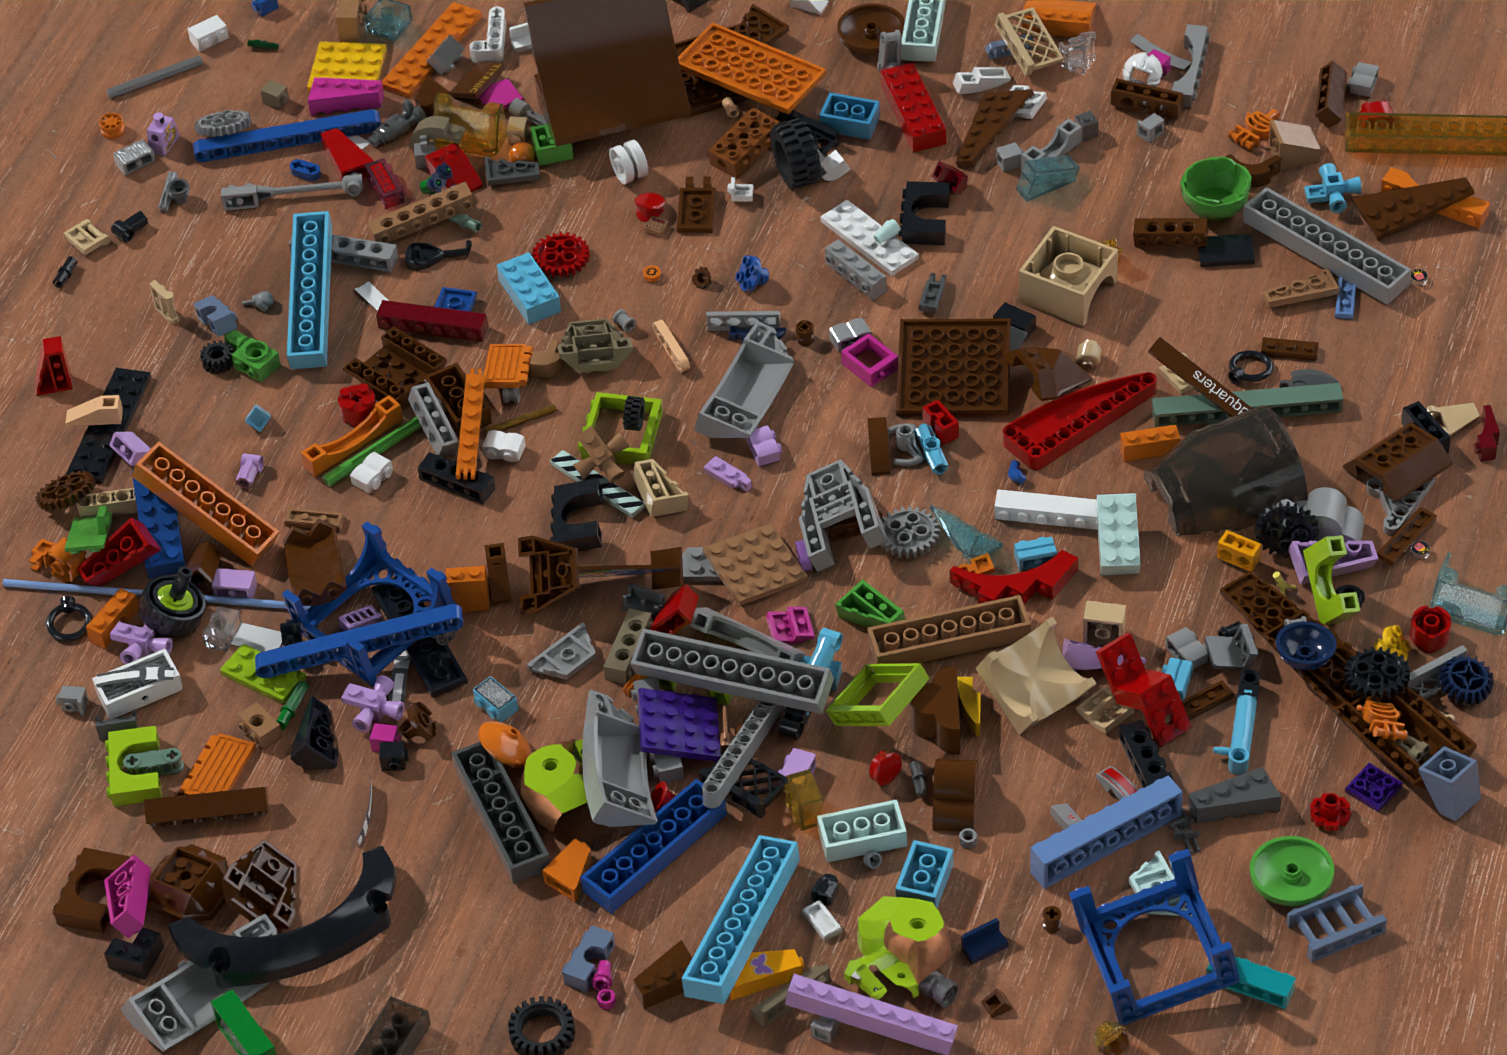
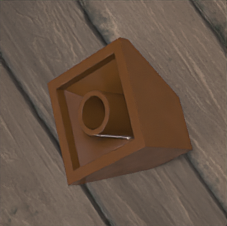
(426, 95)

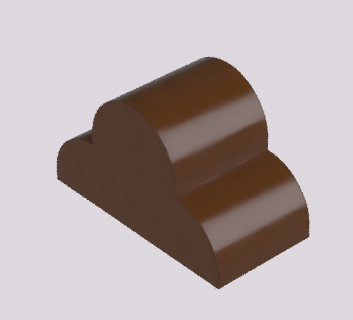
(936, 711)
(954, 794)

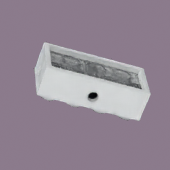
(130, 695)

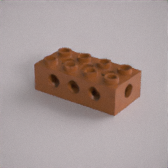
(742, 143)

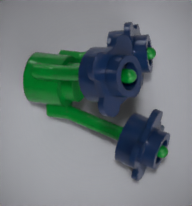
(436, 180)

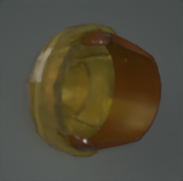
(1111, 1038)

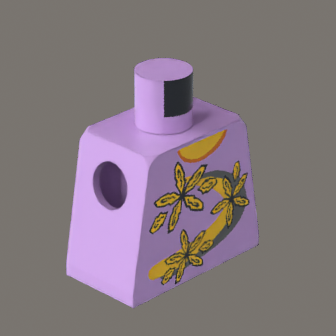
(162, 134)

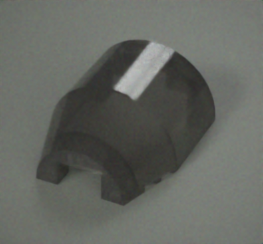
(1229, 473)

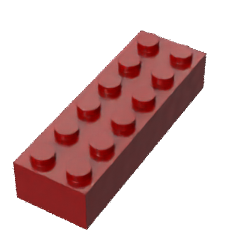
(913, 107)

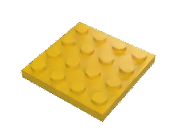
(348, 61)

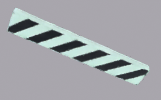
(611, 492)

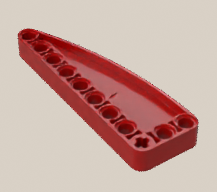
(1073, 418)

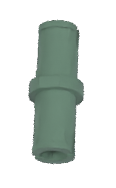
(466, 221)

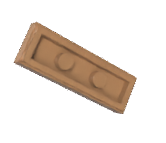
(307, 518)

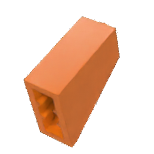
(566, 869)

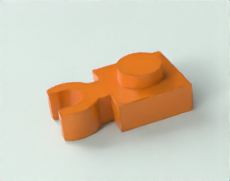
(980, 564)

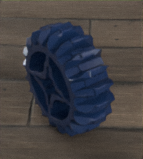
(1454, 683)

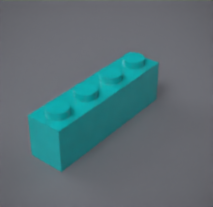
(1262, 983)

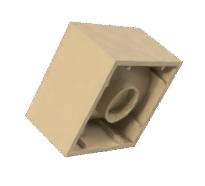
(1066, 274)

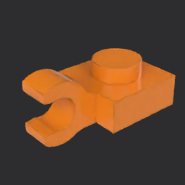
(38, 552)

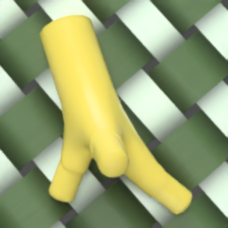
(1281, 583)

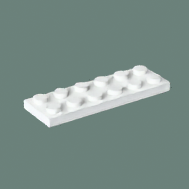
(858, 231)

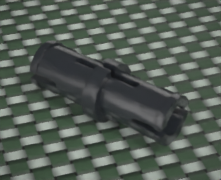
(65, 272)

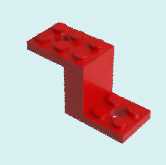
(1143, 689)

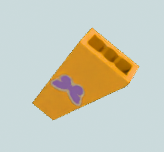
(767, 970)

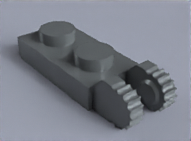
(932, 294)

